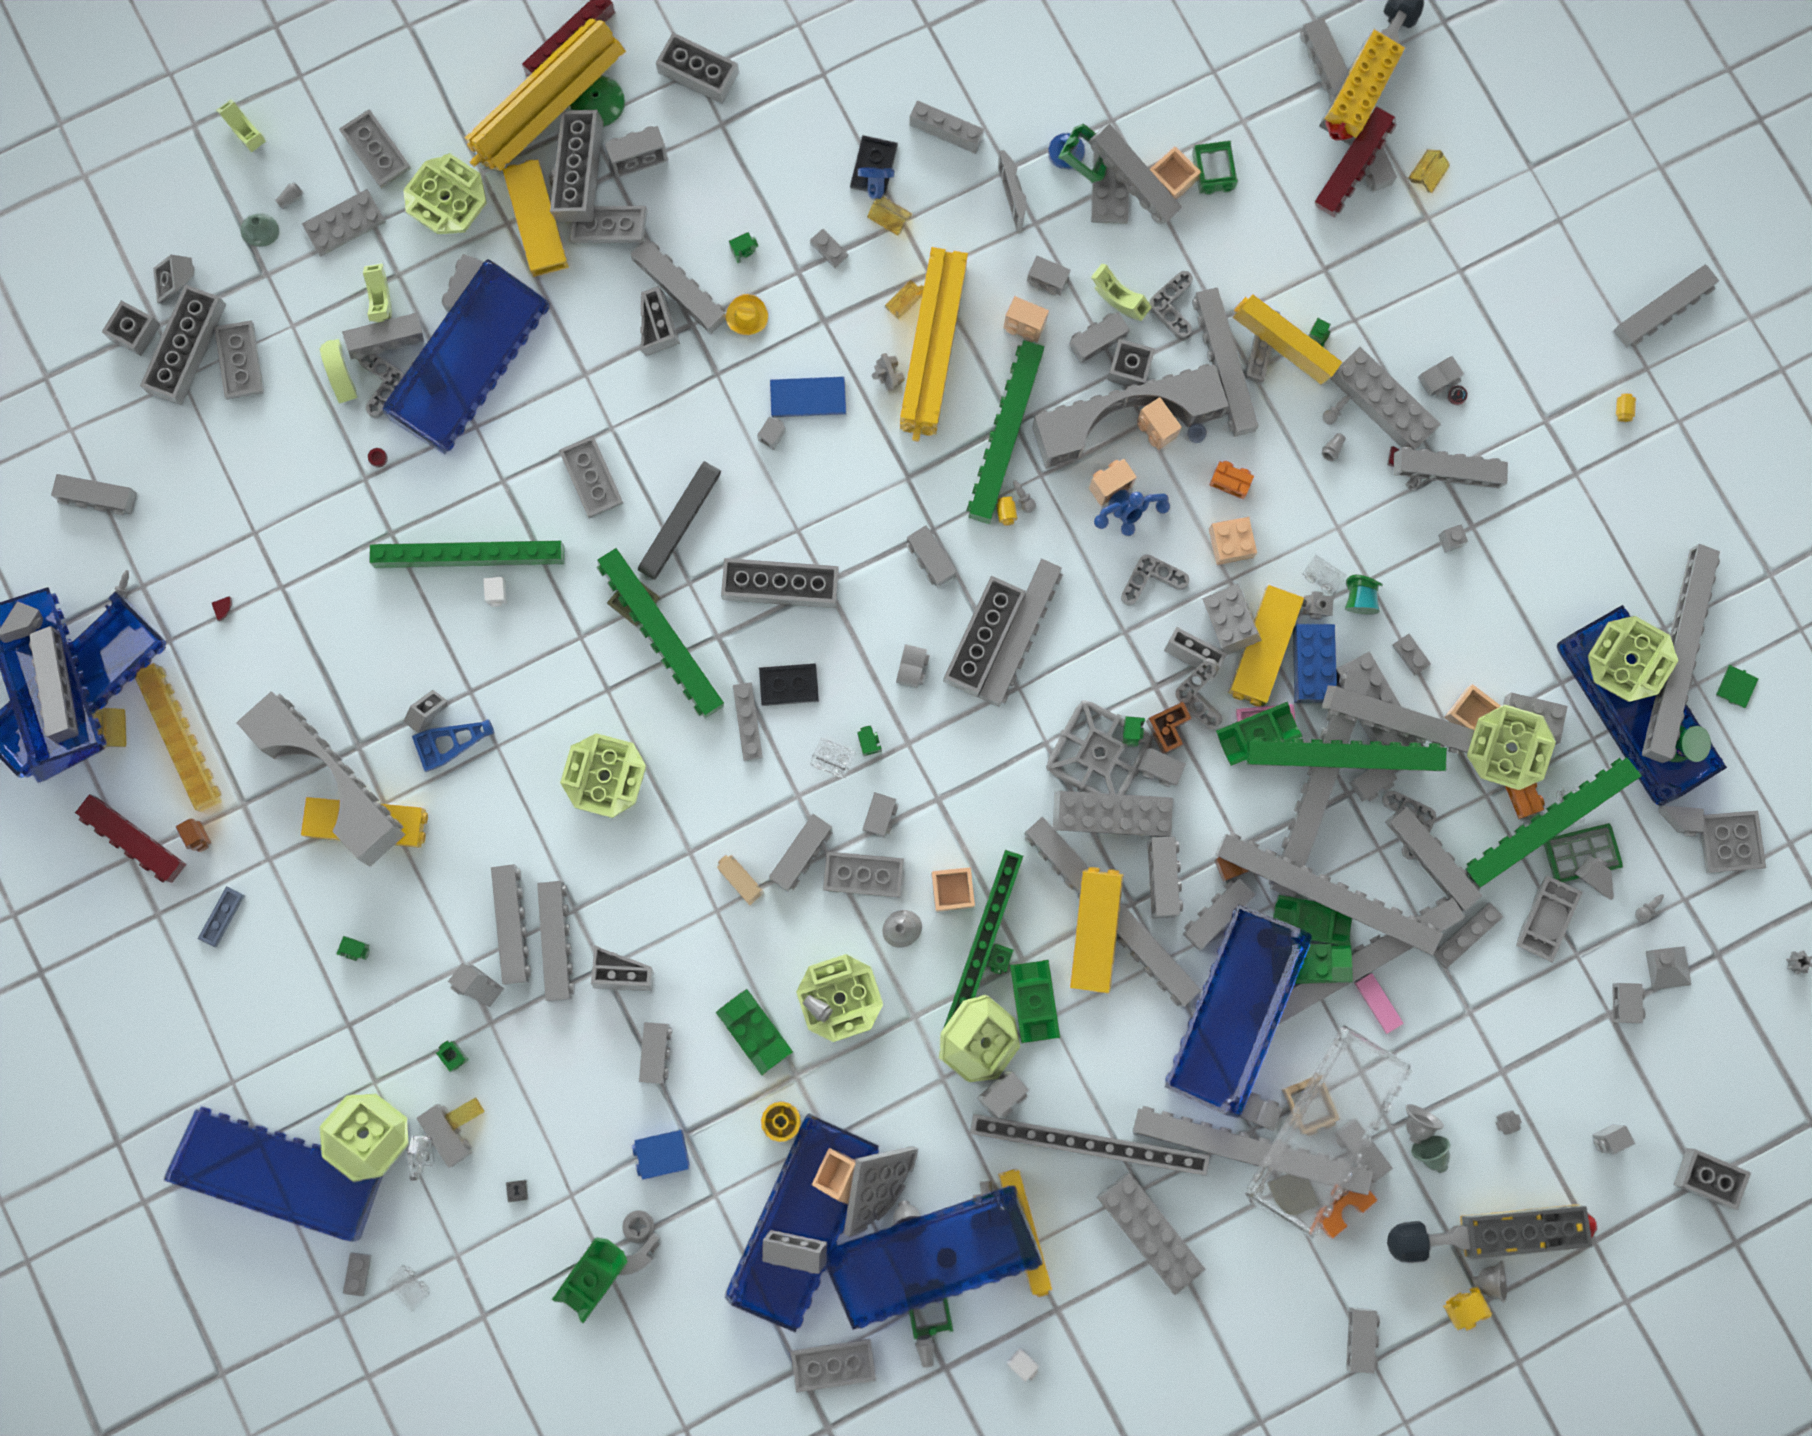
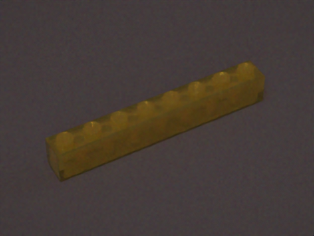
(177, 737)

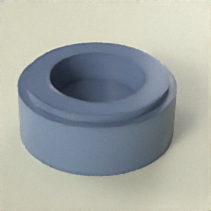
(1196, 433)

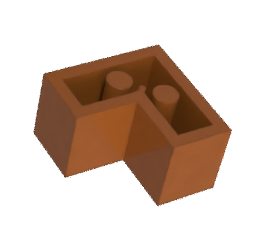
(1164, 724)

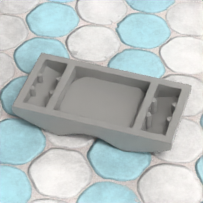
(1012, 187)
(1548, 918)

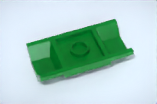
(1270, 724)
(1322, 922)
(1326, 964)
(1035, 1001)
(754, 1031)
(591, 1277)

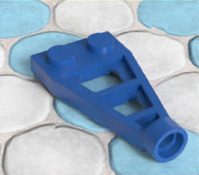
(427, 748)

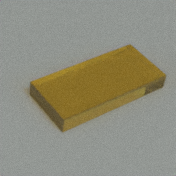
(464, 1113)

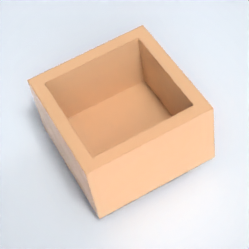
(1176, 172)
(1025, 319)
(1158, 424)
(1115, 478)
(1232, 540)
(1470, 707)
(953, 889)
(835, 1175)

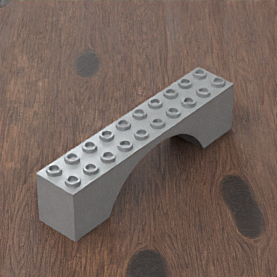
(1190, 397)
(362, 821)

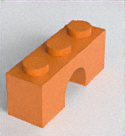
(1334, 1223)

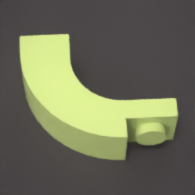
(241, 126)
(378, 293)
(1118, 296)
(337, 371)

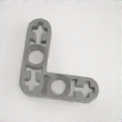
(1166, 307)
(387, 378)
(1152, 571)
(1194, 695)
(1424, 809)

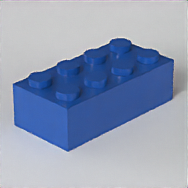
(1313, 661)

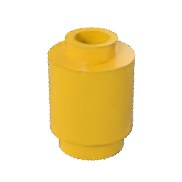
(1625, 407)
(1006, 511)

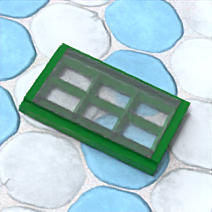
(1571, 849)

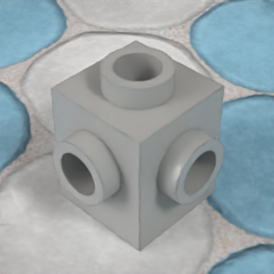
(1317, 605)

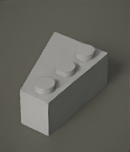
(657, 323)
(619, 973)
(474, 983)

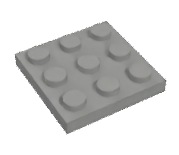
(1732, 842)

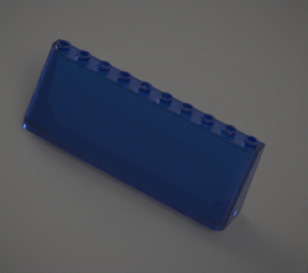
(465, 357)
(109, 657)
(1630, 720)
(44, 755)
(1238, 1011)
(270, 1175)
(799, 1210)
(933, 1257)

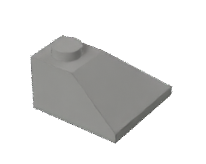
(172, 275)
(1668, 968)

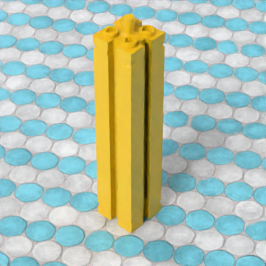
(544, 95)
(933, 342)

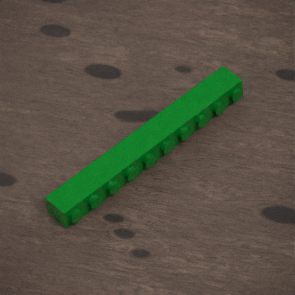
(1006, 431)
(466, 554)
(660, 633)
(1346, 755)
(1553, 822)
(986, 930)

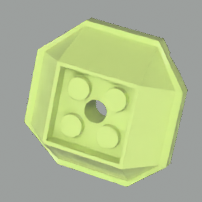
(444, 178)
(1653, 656)
(592, 758)
(1506, 767)
(858, 985)
(963, 1034)
(369, 1156)

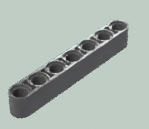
(679, 520)

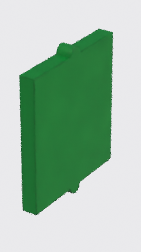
(1737, 686)

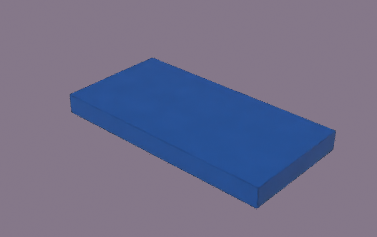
(807, 396)

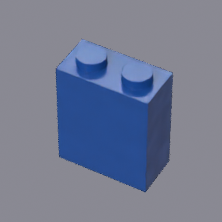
(661, 1154)

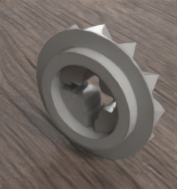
(632, 1234)

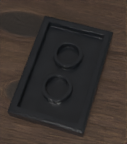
(873, 154)
(788, 684)

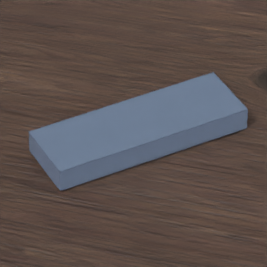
(221, 916)

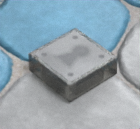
(517, 1190)

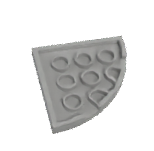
(877, 1186)

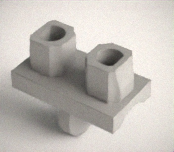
(885, 372)

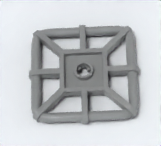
(1095, 740)

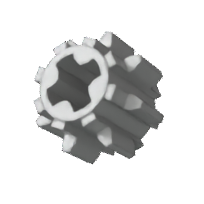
(1803, 966)
(1508, 1122)

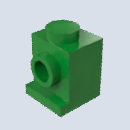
(743, 246)
(1320, 331)
(1133, 730)
(868, 741)
(353, 948)
(1006, 953)
(451, 1064)

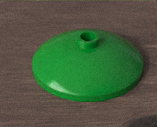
(609, 102)

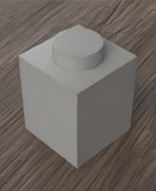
(771, 432)
(1453, 538)

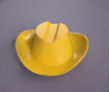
(747, 315)

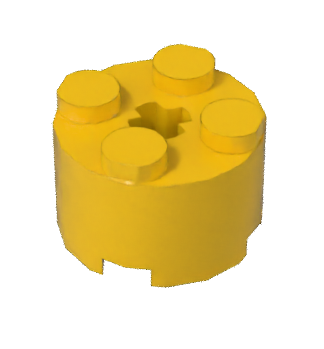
(789, 1113)
(1467, 1309)

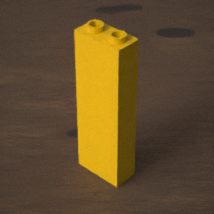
(534, 219)
(1286, 339)
(1262, 660)
(322, 814)
(1096, 930)
(1037, 1279)

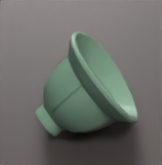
(259, 230)
(1433, 1153)

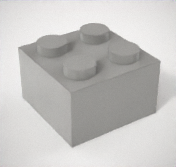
(131, 328)
(1130, 363)

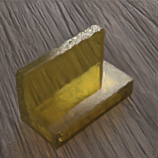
(1430, 169)
(889, 215)
(904, 299)
(113, 726)

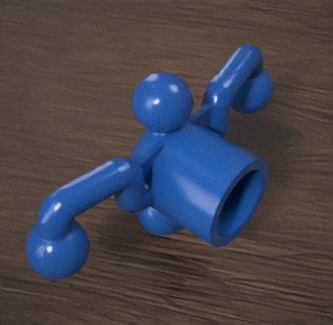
(1130, 509)

